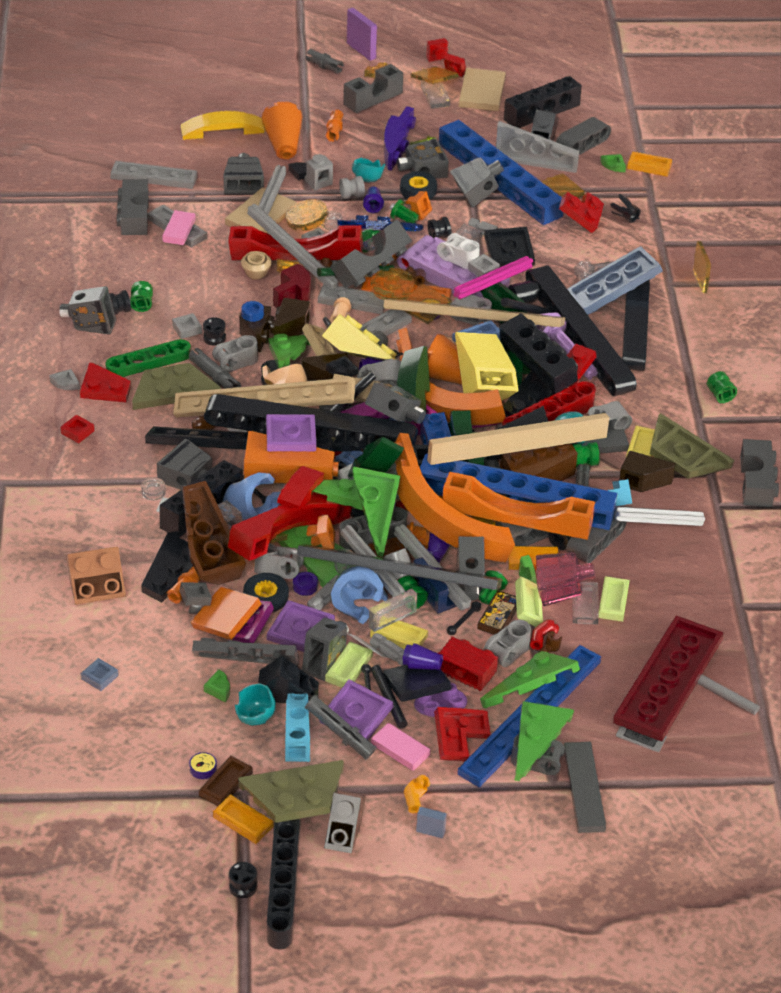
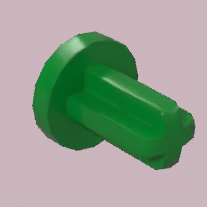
(402, 212)
(487, 595)

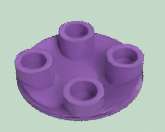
(451, 698)

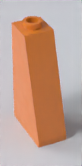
(285, 463)

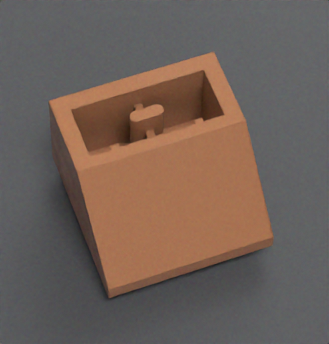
(95, 575)

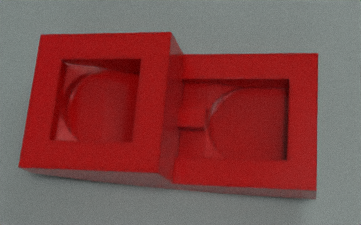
(299, 487)

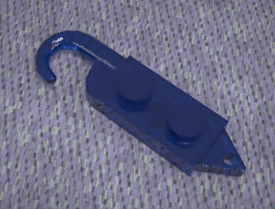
(379, 224)

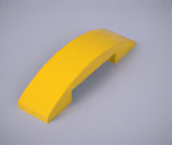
(221, 120)

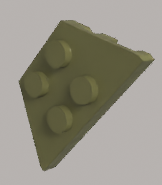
(161, 384)
(688, 451)
(295, 791)

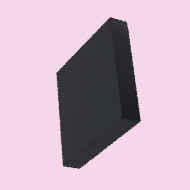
(508, 244)
(416, 683)

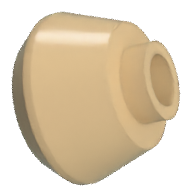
(256, 264)

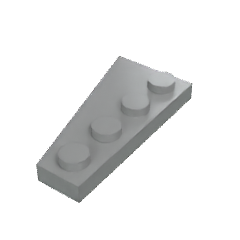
(535, 150)

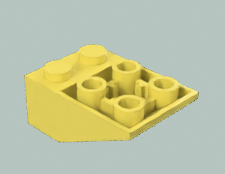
(348, 338)
(485, 364)

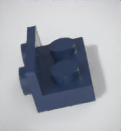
(436, 591)

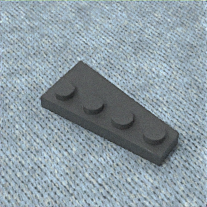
(244, 651)

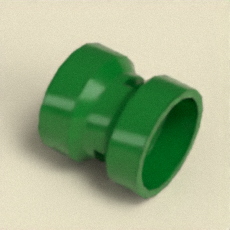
(141, 296)
(722, 387)
(587, 454)
(408, 582)

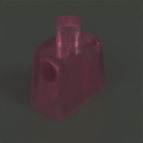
(561, 576)

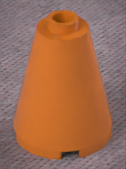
(283, 128)
(444, 360)

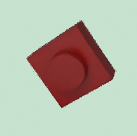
(436, 49)
(455, 64)
(77, 429)

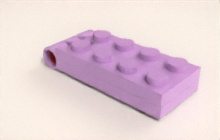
(438, 271)

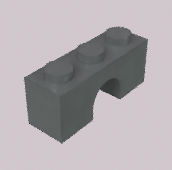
(361, 95)
(133, 206)
(758, 464)

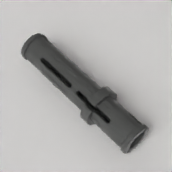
(220, 375)
(340, 727)

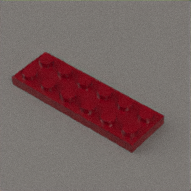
(668, 678)

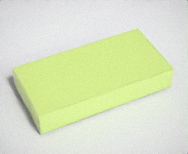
(613, 598)
(528, 602)
(348, 664)

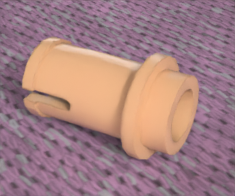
(342, 307)

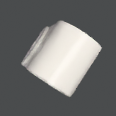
(458, 251)

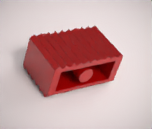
(468, 663)

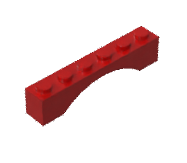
(330, 245)
(254, 534)

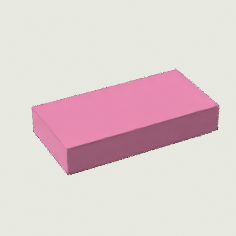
(179, 227)
(400, 746)

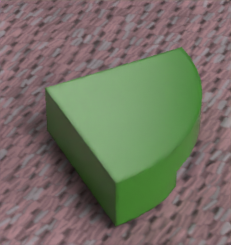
(613, 162)
(527, 569)
(218, 686)

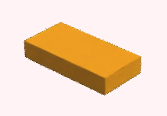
(649, 164)
(519, 551)
(243, 819)

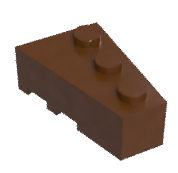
(547, 462)

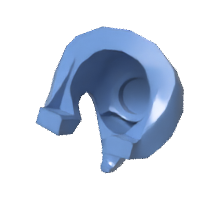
(241, 492)
(357, 584)

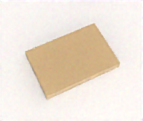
(482, 89)
(277, 212)

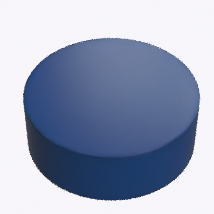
(252, 311)

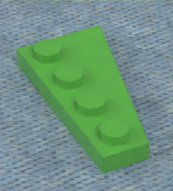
(322, 569)

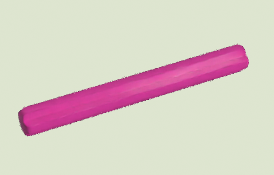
(493, 277)

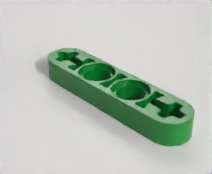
(174, 352)

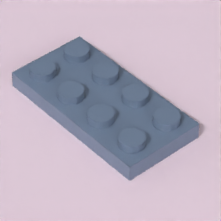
(615, 280)

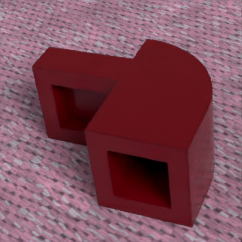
(294, 285)

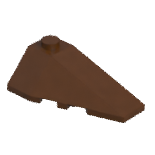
(209, 537)

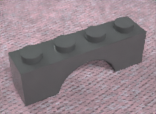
(356, 265)

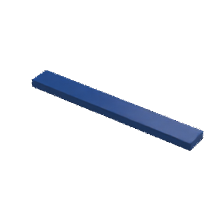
(499, 744)

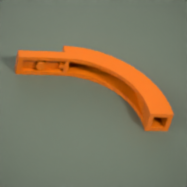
(484, 406)
(438, 515)

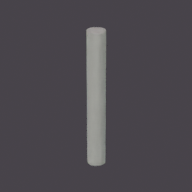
(728, 694)

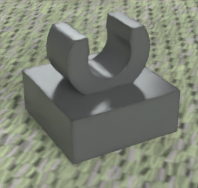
(195, 595)

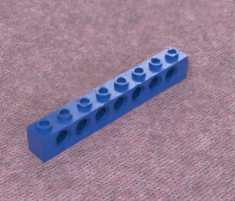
(513, 182)
(523, 487)

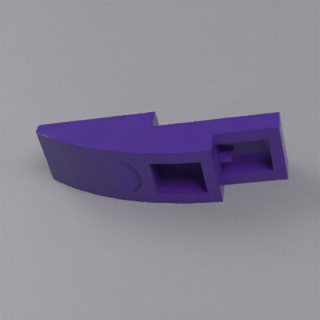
(396, 136)

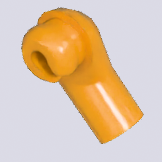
(414, 791)

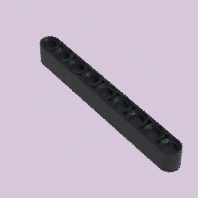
(581, 330)
(346, 428)

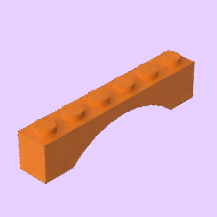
(565, 517)

